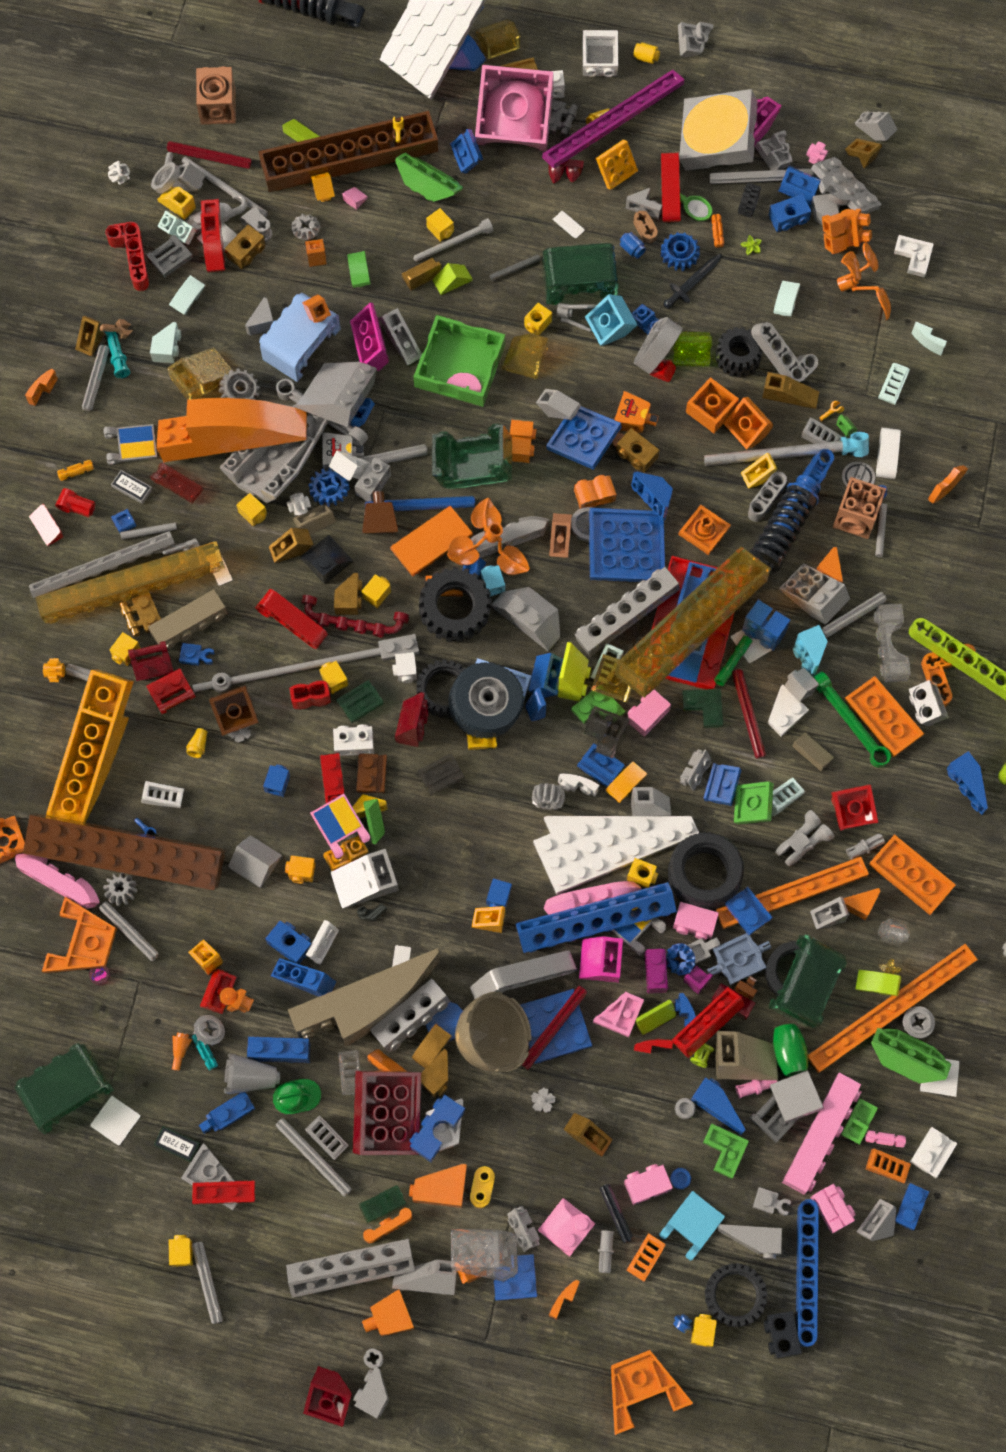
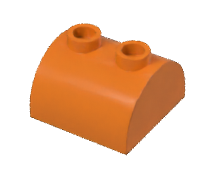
(748, 423)

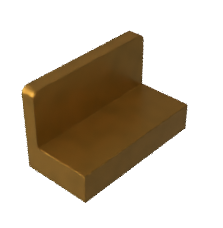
(421, 273)

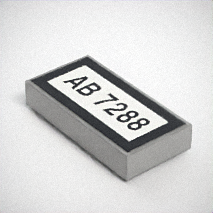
(131, 487)

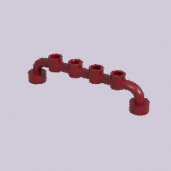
(360, 626)

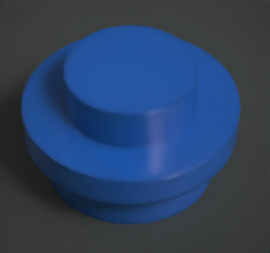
(683, 1323)

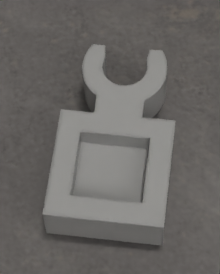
(767, 1202)

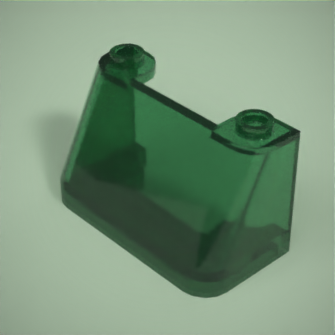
(809, 982)

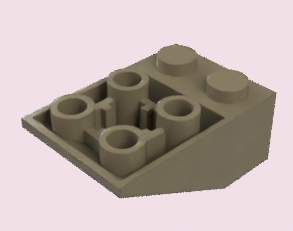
(744, 1057)

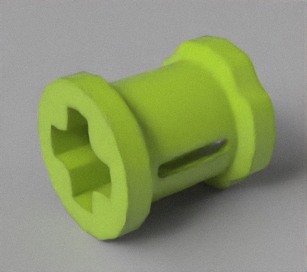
(702, 1055)

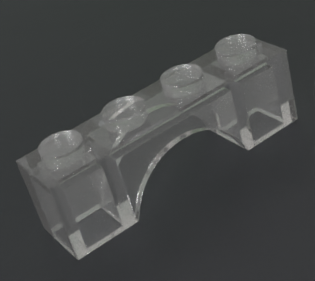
(895, 665)

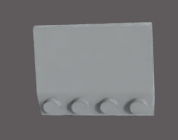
(338, 391)

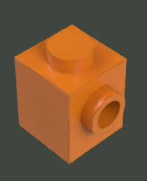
(316, 309)

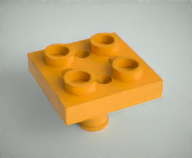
(608, 162)

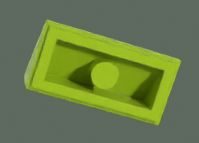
(298, 131)
(655, 1017)

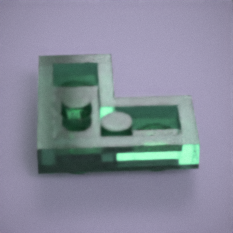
(708, 701)

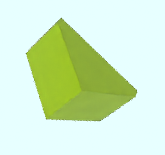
(451, 277)

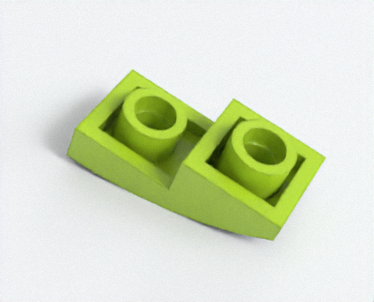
(878, 982)

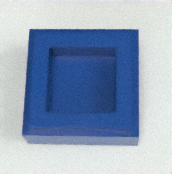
(123, 521)

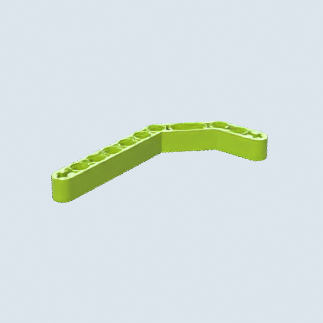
(957, 660)

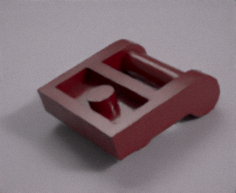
(151, 666)

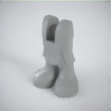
(800, 841)

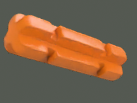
(717, 230)

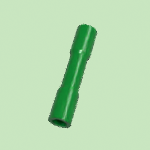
(727, 669)

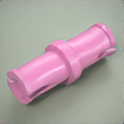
(752, 1087)

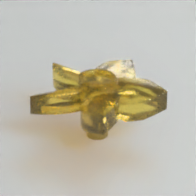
(890, 968)

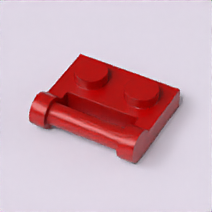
(169, 686)

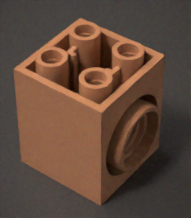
(216, 95)
(859, 507)

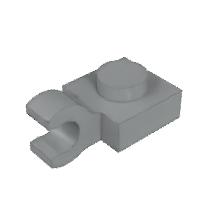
(702, 949)

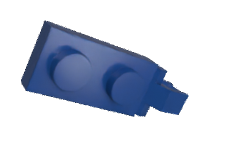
(227, 1113)

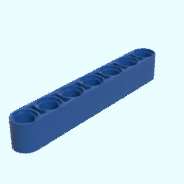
(811, 1263)

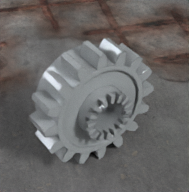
(242, 380)

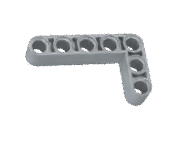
(524, 973)

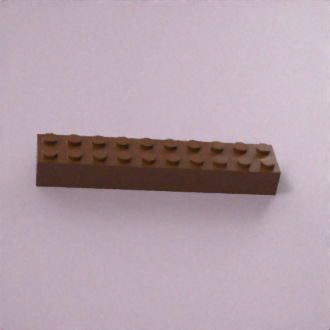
(347, 151)
(124, 851)

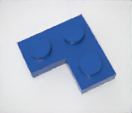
(521, 1285)

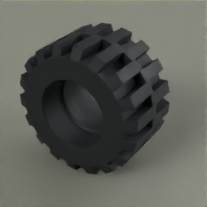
(735, 364)

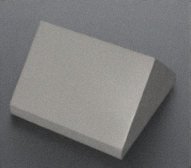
(254, 861)

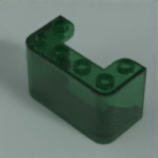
(579, 270)
(472, 459)
(62, 1086)

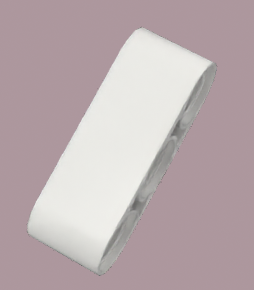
(888, 453)

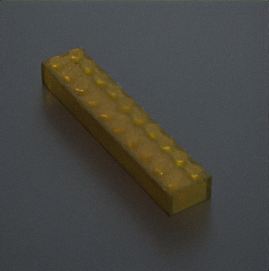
(692, 622)

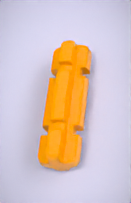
(75, 470)

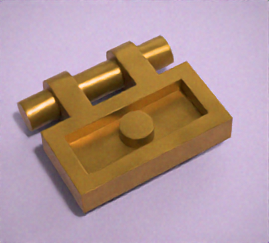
(146, 610)

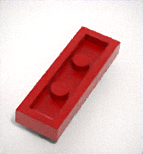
(223, 1192)

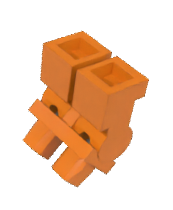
(845, 230)

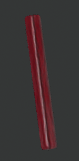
(209, 154)
(748, 713)
(554, 1027)

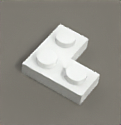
(918, 251)

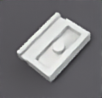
(933, 1152)

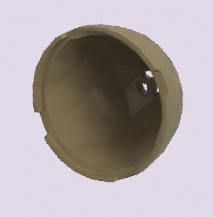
(493, 1033)

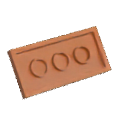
(884, 716)
(912, 874)

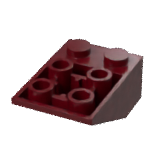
(412, 720)

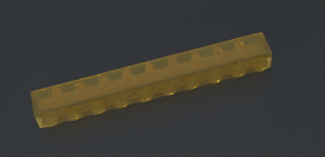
(130, 582)

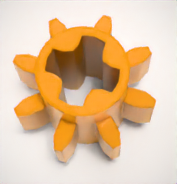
(54, 670)

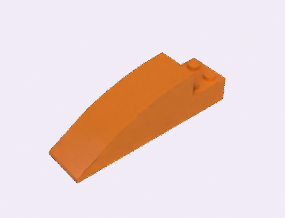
(228, 426)

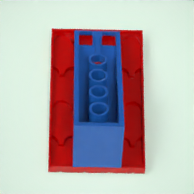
(704, 662)

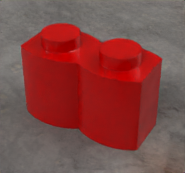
(306, 695)

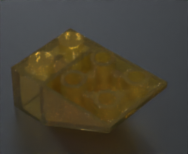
(198, 373)

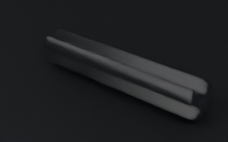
(616, 1213)

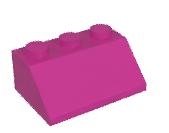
(369, 338)

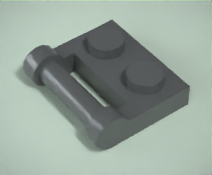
(172, 259)
(776, 1126)

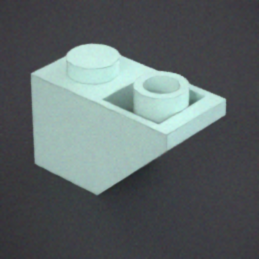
(164, 344)

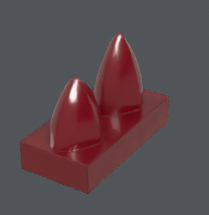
(572, 167)

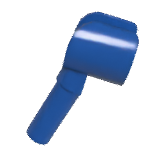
(144, 827)

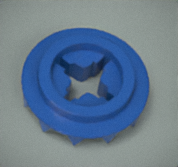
(686, 954)

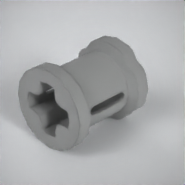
(368, 1355)

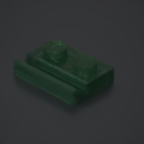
(360, 701)

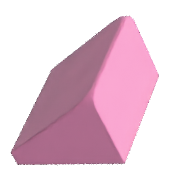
(354, 197)

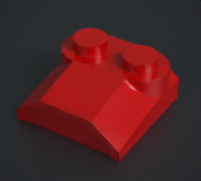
(854, 807)

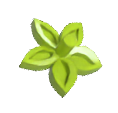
(751, 245)

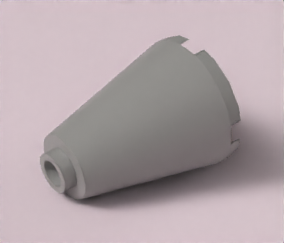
(248, 1075)

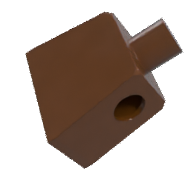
(379, 516)

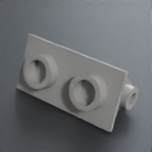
(700, 762)
(526, 1238)

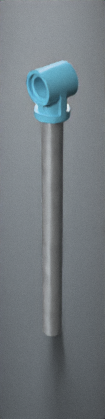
(856, 445)

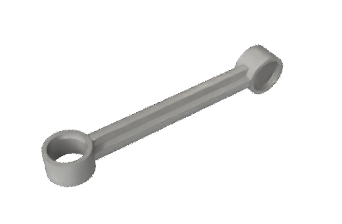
(358, 435)

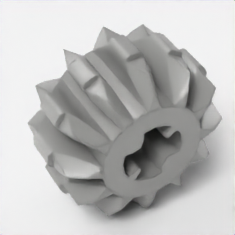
(548, 796)
(112, 892)

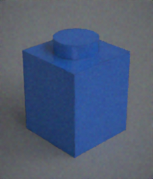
(276, 780)
(498, 893)

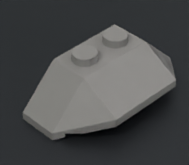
(530, 614)

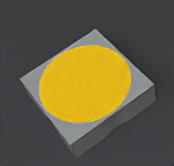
(718, 130)

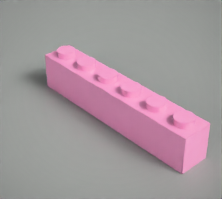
(821, 1134)

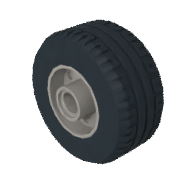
(488, 717)

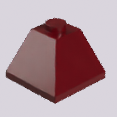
(328, 1397)

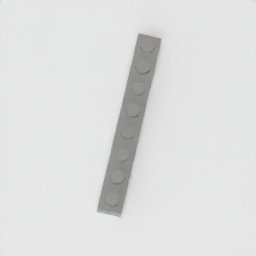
(101, 564)

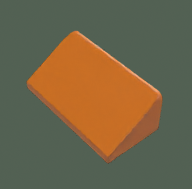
(383, 1062)

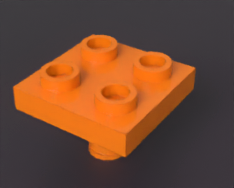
(704, 529)

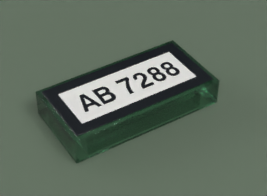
(176, 1144)

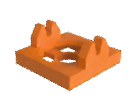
(10, 853)

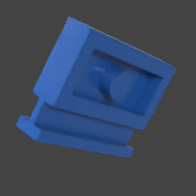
(466, 151)
(798, 182)
(600, 767)
(722, 784)
(748, 911)

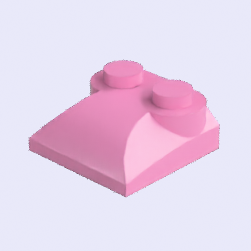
(566, 1227)

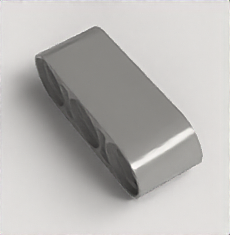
(763, 503)

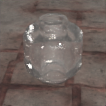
(893, 932)

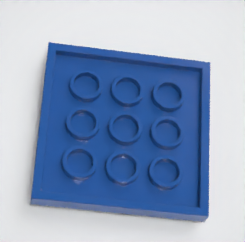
(625, 544)

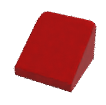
(664, 370)

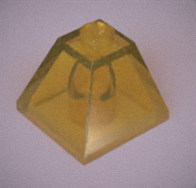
(526, 355)
(608, 683)

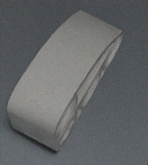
(657, 344)

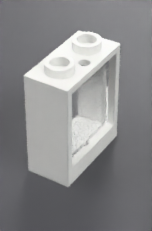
(600, 53)

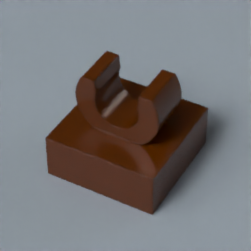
(746, 989)

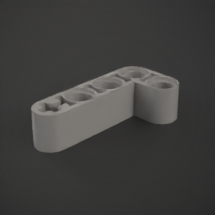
(765, 335)

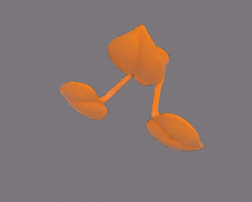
(851, 280)
(488, 517)

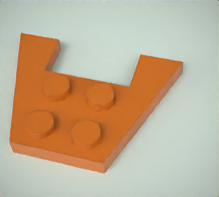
(89, 944)
(638, 1380)

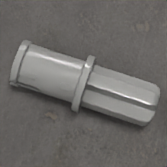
(865, 846)
(605, 1251)

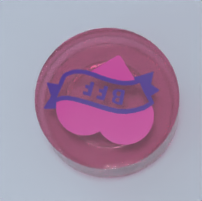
(99, 975)

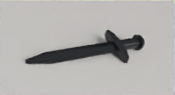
(680, 292)

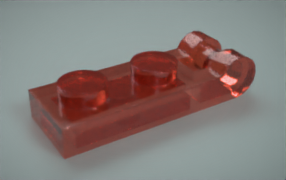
(177, 483)

